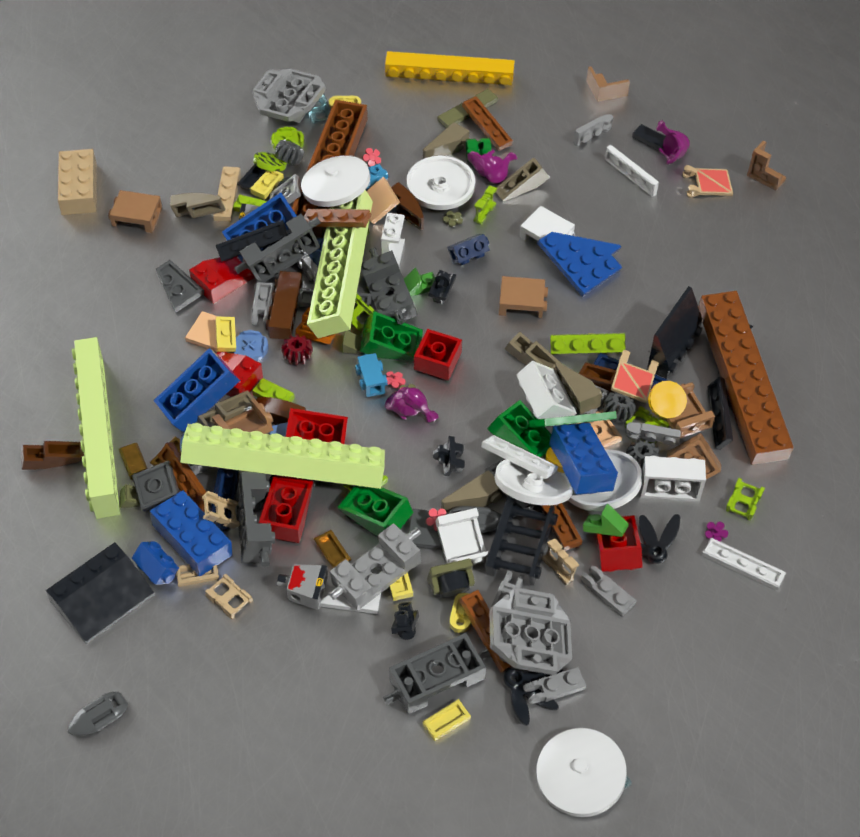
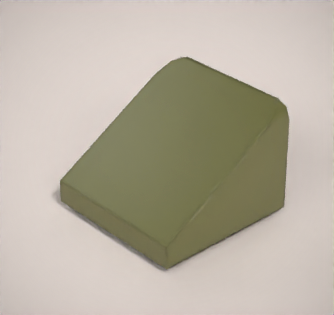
(351, 343)
(128, 497)

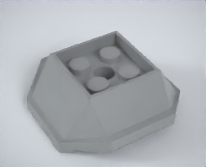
(287, 94)
(531, 631)

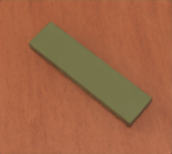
(459, 114)

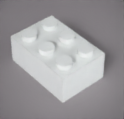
(545, 391)
(673, 478)

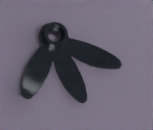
(655, 549)
(517, 692)

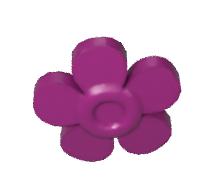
(716, 532)

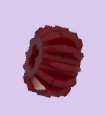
(297, 349)

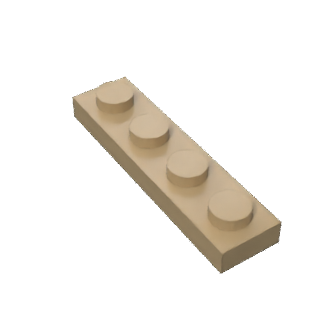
(227, 192)

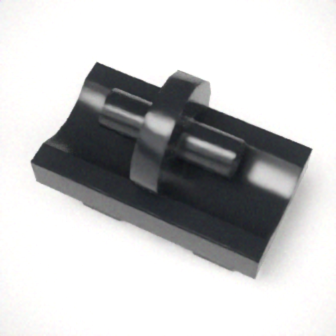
(442, 286)
(447, 454)
(405, 621)

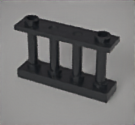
(505, 527)

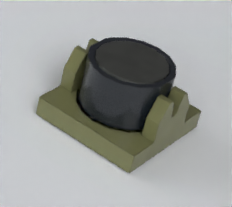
(451, 578)

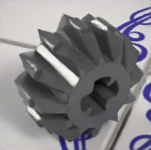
(289, 152)
(621, 404)
(640, 450)

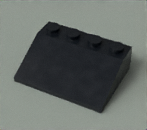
(676, 334)
(99, 592)

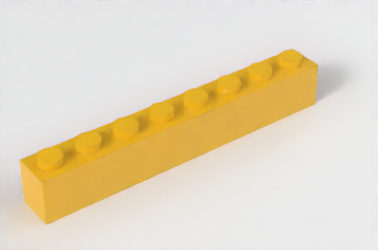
(449, 68)

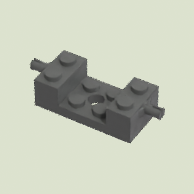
(294, 247)
(382, 276)
(254, 537)
(417, 682)

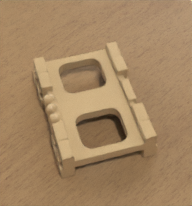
(220, 504)
(558, 564)
(222, 601)

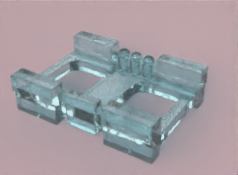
(323, 108)

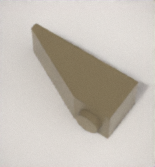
(448, 142)
(522, 181)
(579, 389)
(478, 492)

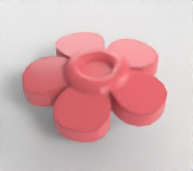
(372, 157)
(395, 379)
(434, 514)

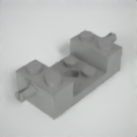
(394, 555)

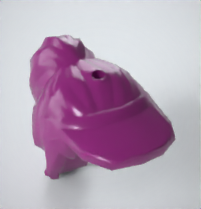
(674, 144)
(491, 166)
(409, 403)

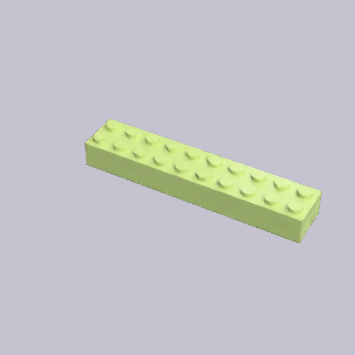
(338, 274)
(95, 429)
(283, 455)

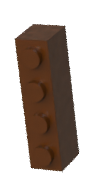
(284, 306)

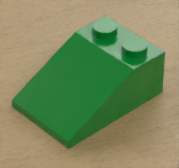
(390, 339)
(514, 428)
(376, 508)

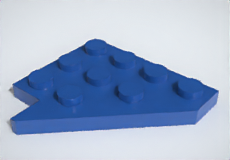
(581, 260)

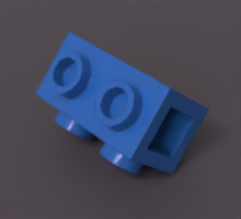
(155, 563)

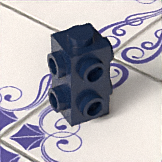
(469, 248)

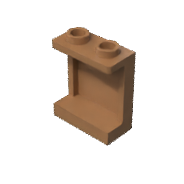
(136, 209)
(523, 295)
(694, 416)
(252, 420)

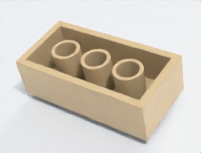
(77, 182)

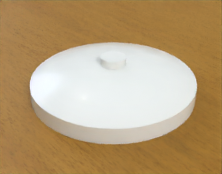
(335, 181)
(441, 182)
(530, 487)
(626, 487)
(581, 772)

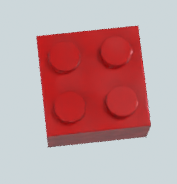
(437, 354)

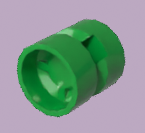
(482, 146)

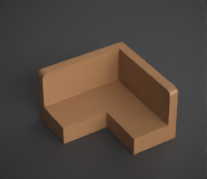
(604, 91)
(761, 172)
(697, 448)

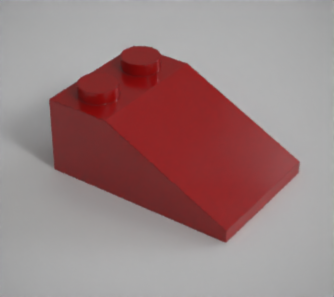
(219, 278)
(245, 369)
(316, 426)
(287, 507)
(621, 552)

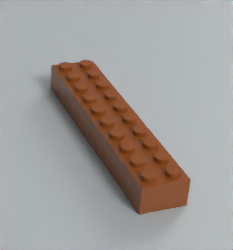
(338, 138)
(745, 378)

